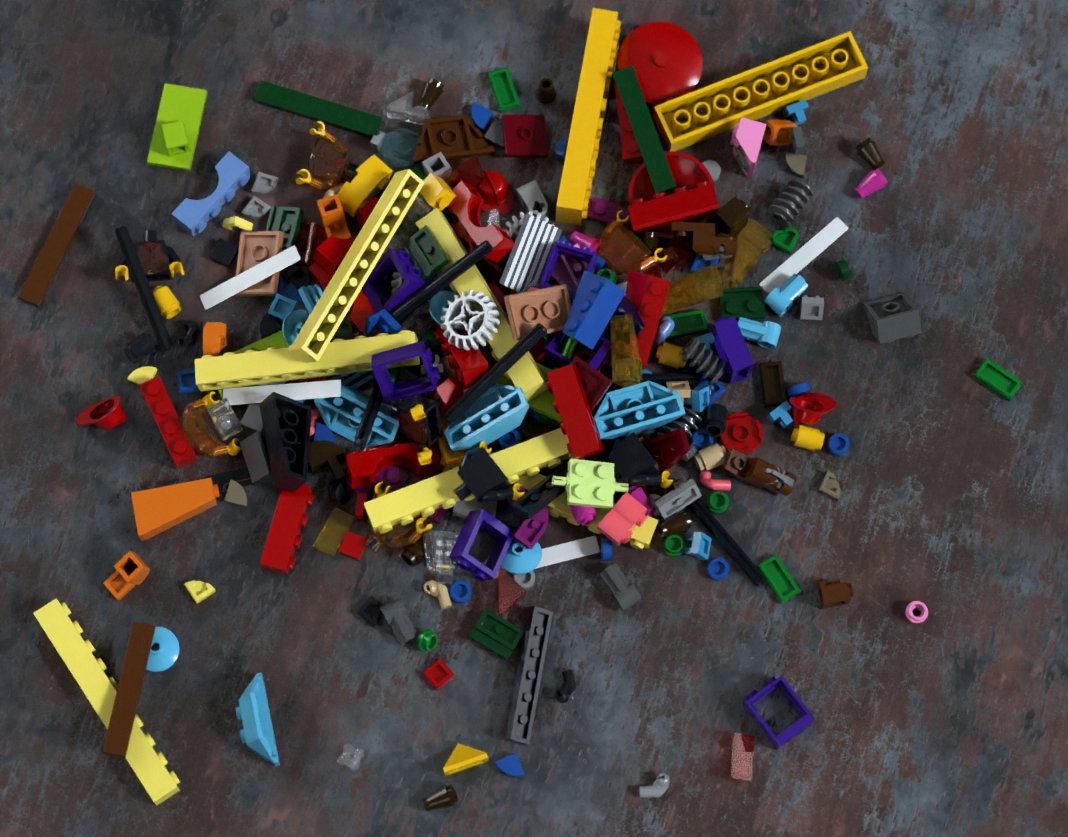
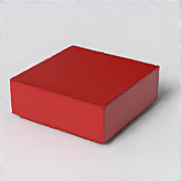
(360, 509)
(353, 545)
(438, 674)

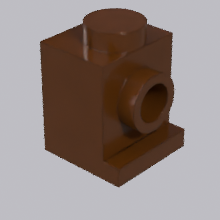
(834, 593)

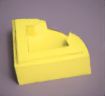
(238, 222)
(142, 375)
(199, 590)

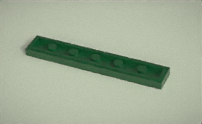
(317, 109)
(644, 130)

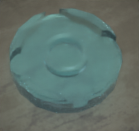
(399, 147)

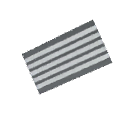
(530, 253)

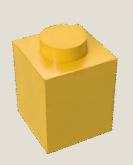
(437, 192)

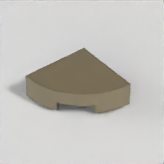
(796, 163)
(830, 486)
(236, 494)

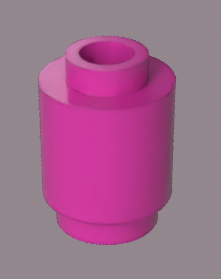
(583, 515)

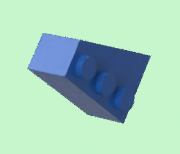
(592, 309)

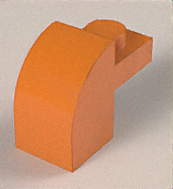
(333, 217)
(128, 573)

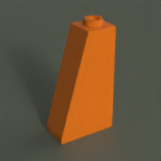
(172, 504)

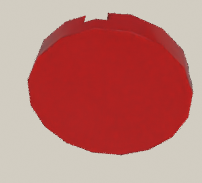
(742, 433)

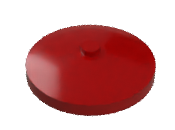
(663, 59)
(686, 173)

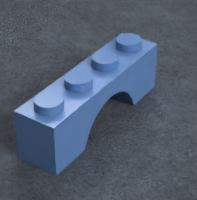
(194, 214)

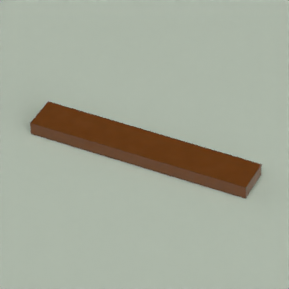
(57, 245)
(129, 689)

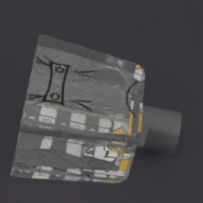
(437, 552)

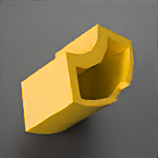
(371, 178)

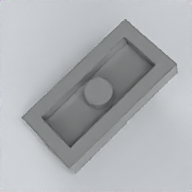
(676, 500)

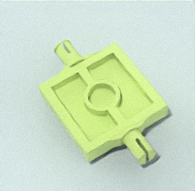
(590, 483)

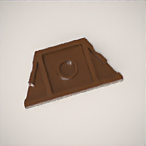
(452, 137)

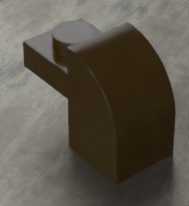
(326, 454)

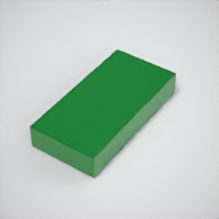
(504, 90)
(688, 323)
(998, 379)
(779, 579)

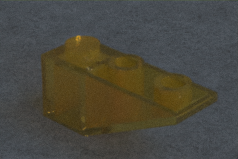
(750, 243)
(694, 289)
(625, 351)

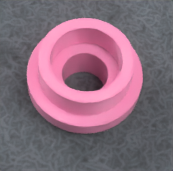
(919, 606)

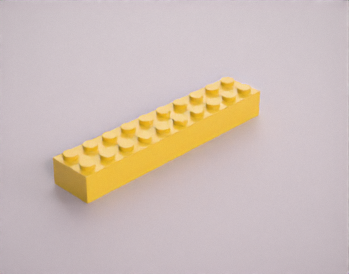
(760, 91)
(588, 117)

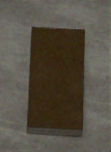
(772, 383)

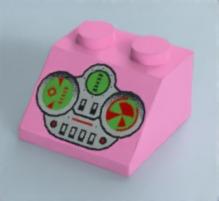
(747, 141)

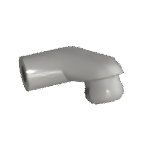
(657, 789)

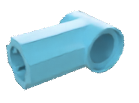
(782, 298)
(765, 333)

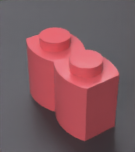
(622, 519)

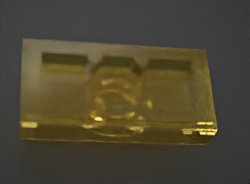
(334, 532)

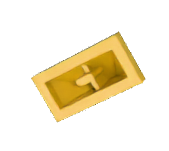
(464, 758)

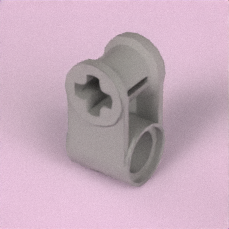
(533, 199)

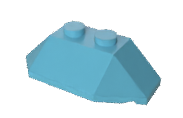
(637, 410)
(345, 414)
(488, 418)
(257, 721)

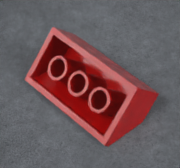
(674, 207)
(649, 298)

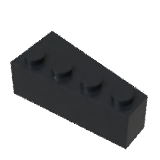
(287, 440)

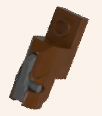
(705, 241)
(758, 472)

